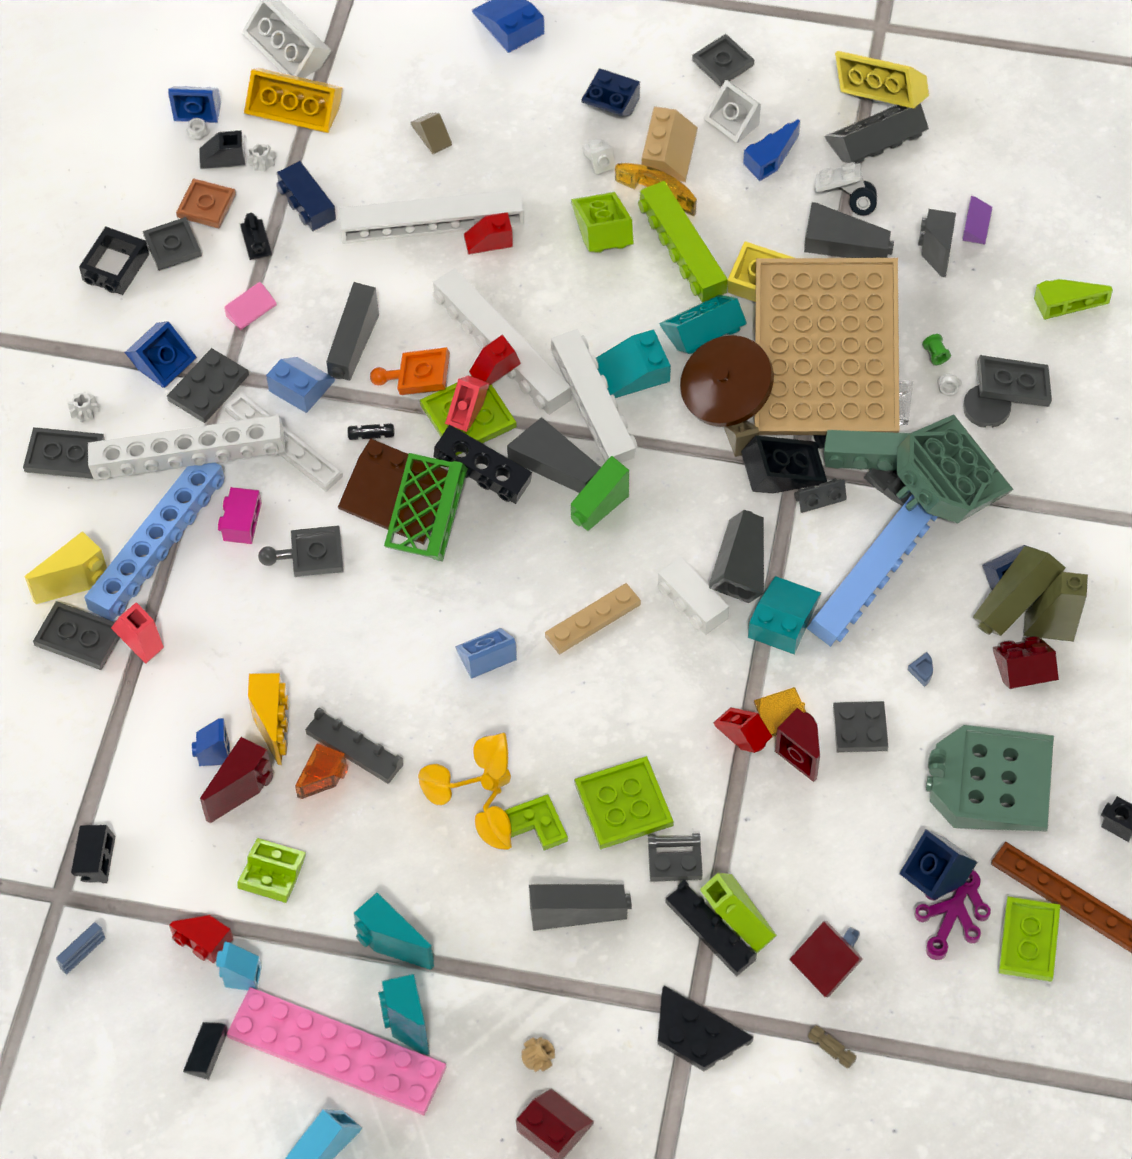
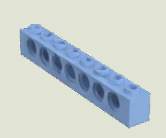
(143, 543)

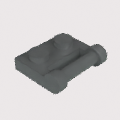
(677, 865)

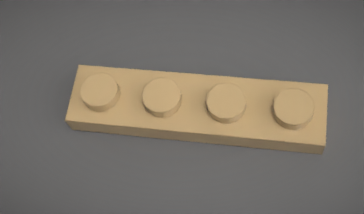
(592, 618)

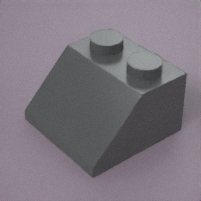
(937, 239)

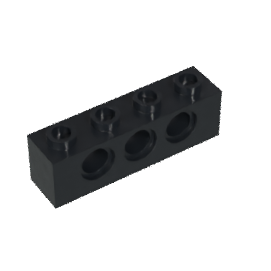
(478, 453)

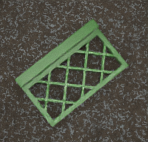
(446, 511)

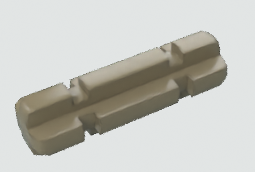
(832, 1046)

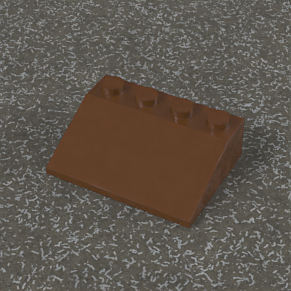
(375, 487)

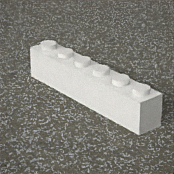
(592, 396)

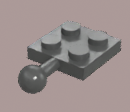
(313, 551)

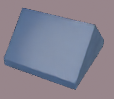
(487, 652)

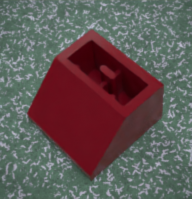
(1026, 662)

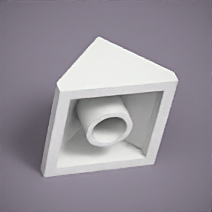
(734, 112)

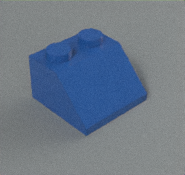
(194, 103)
(161, 354)

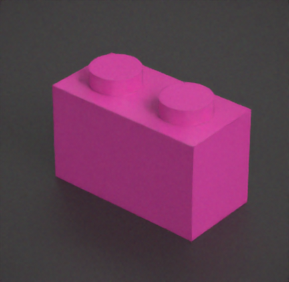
(240, 515)

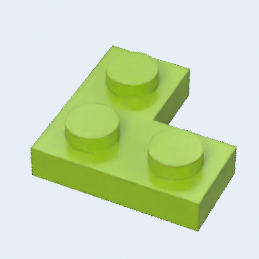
(540, 816)

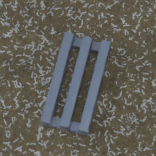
(80, 948)

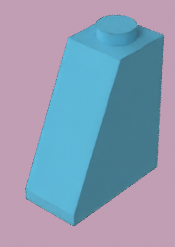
(326, 1136)

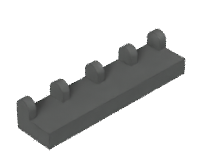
(355, 746)

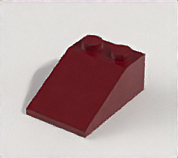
(237, 780)

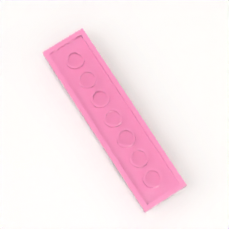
(337, 1051)

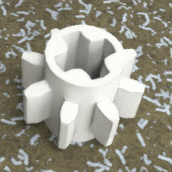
(261, 156)
(83, 406)

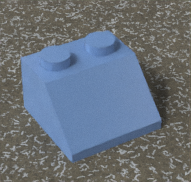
(298, 382)

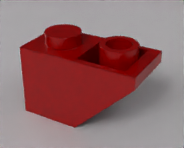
(202, 935)

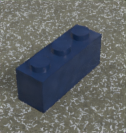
(305, 196)

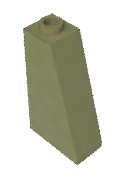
(1017, 590)
(1058, 609)

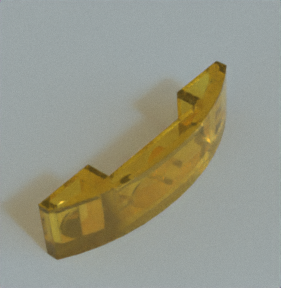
(635, 174)

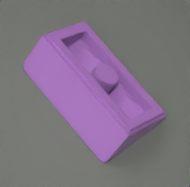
(977, 221)

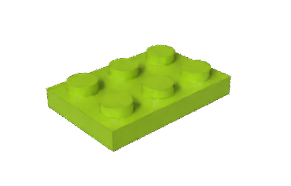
(1029, 939)

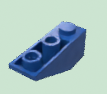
(769, 153)

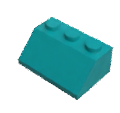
(704, 322)
(403, 1012)

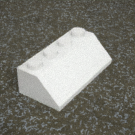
(285, 39)

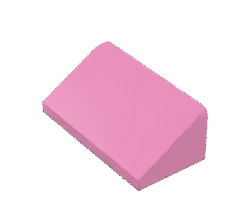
(249, 306)

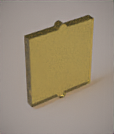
(777, 707)

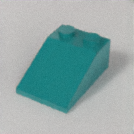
(634, 364)
(783, 614)
(390, 934)

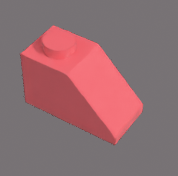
(466, 402)

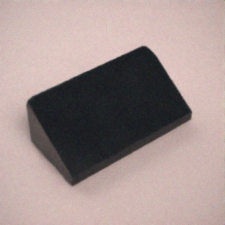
(206, 1049)

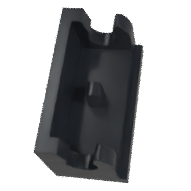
(93, 853)

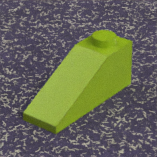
(1067, 296)

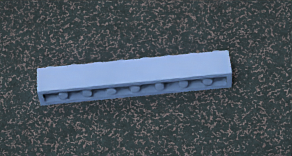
(870, 573)

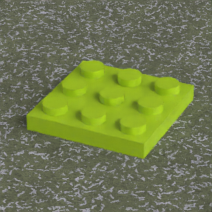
(490, 422)
(623, 802)

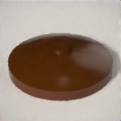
(727, 381)

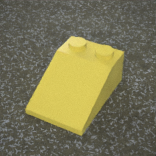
(67, 571)

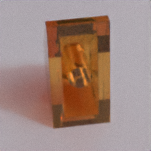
(321, 771)

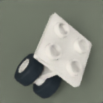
(849, 177)

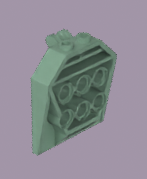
(948, 472)
(952, 783)

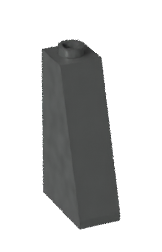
(844, 235)
(353, 331)
(552, 456)
(741, 558)
(576, 904)

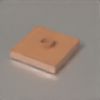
(206, 203)

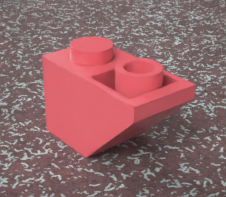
(139, 632)

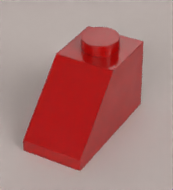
(489, 234)
(495, 361)
(744, 729)

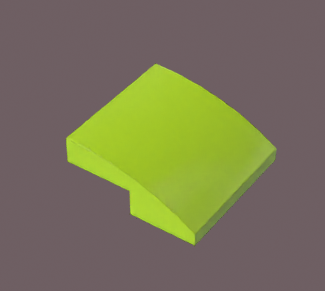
(271, 870)

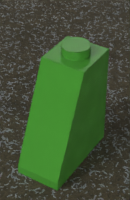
(601, 494)

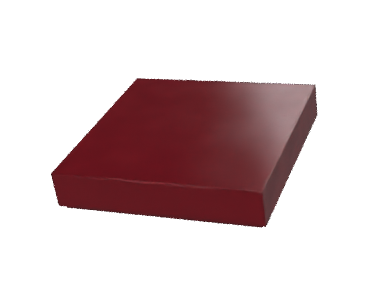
(826, 959)

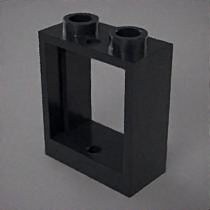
(120, 242)

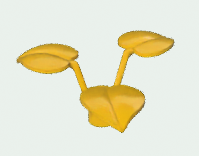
(492, 756)

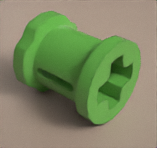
(936, 349)

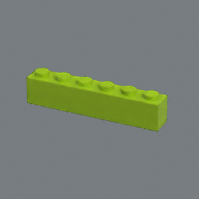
(682, 241)

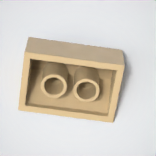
(669, 143)

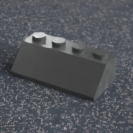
(878, 132)

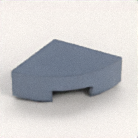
(922, 669)
(851, 936)

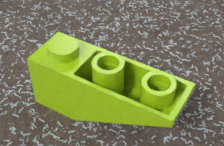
(738, 910)

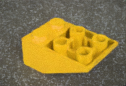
(268, 707)

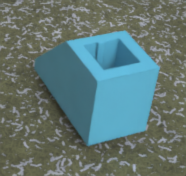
(238, 967)

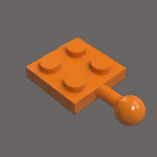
(418, 372)

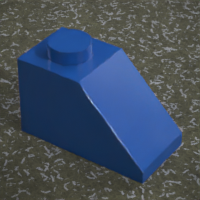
(212, 744)

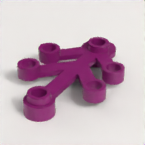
(955, 908)

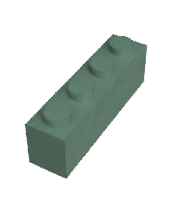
(862, 449)

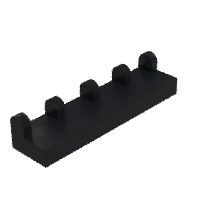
(710, 928)

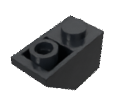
(223, 150)

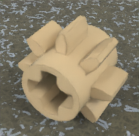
(538, 1054)

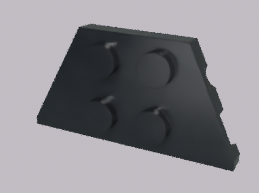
(696, 1032)

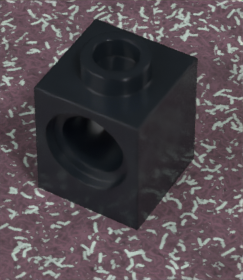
(1118, 827)

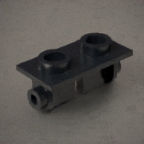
(255, 237)

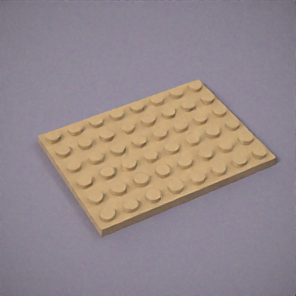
(829, 344)

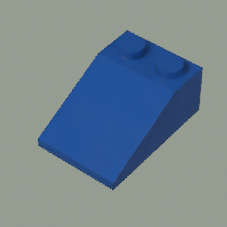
(511, 21)

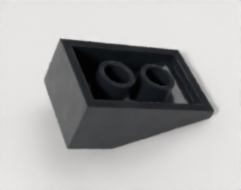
(782, 464)

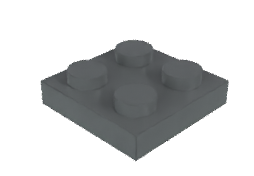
(723, 60)
(172, 243)
(860, 726)

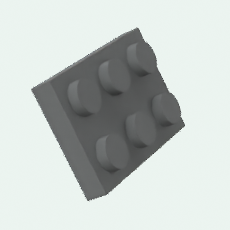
(1014, 380)
(208, 385)
(59, 452)
(77, 635)

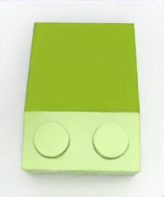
(603, 222)

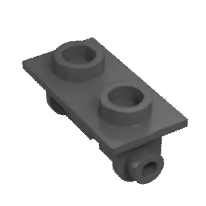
(821, 496)

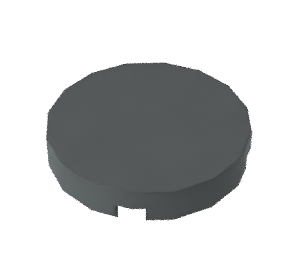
(985, 411)

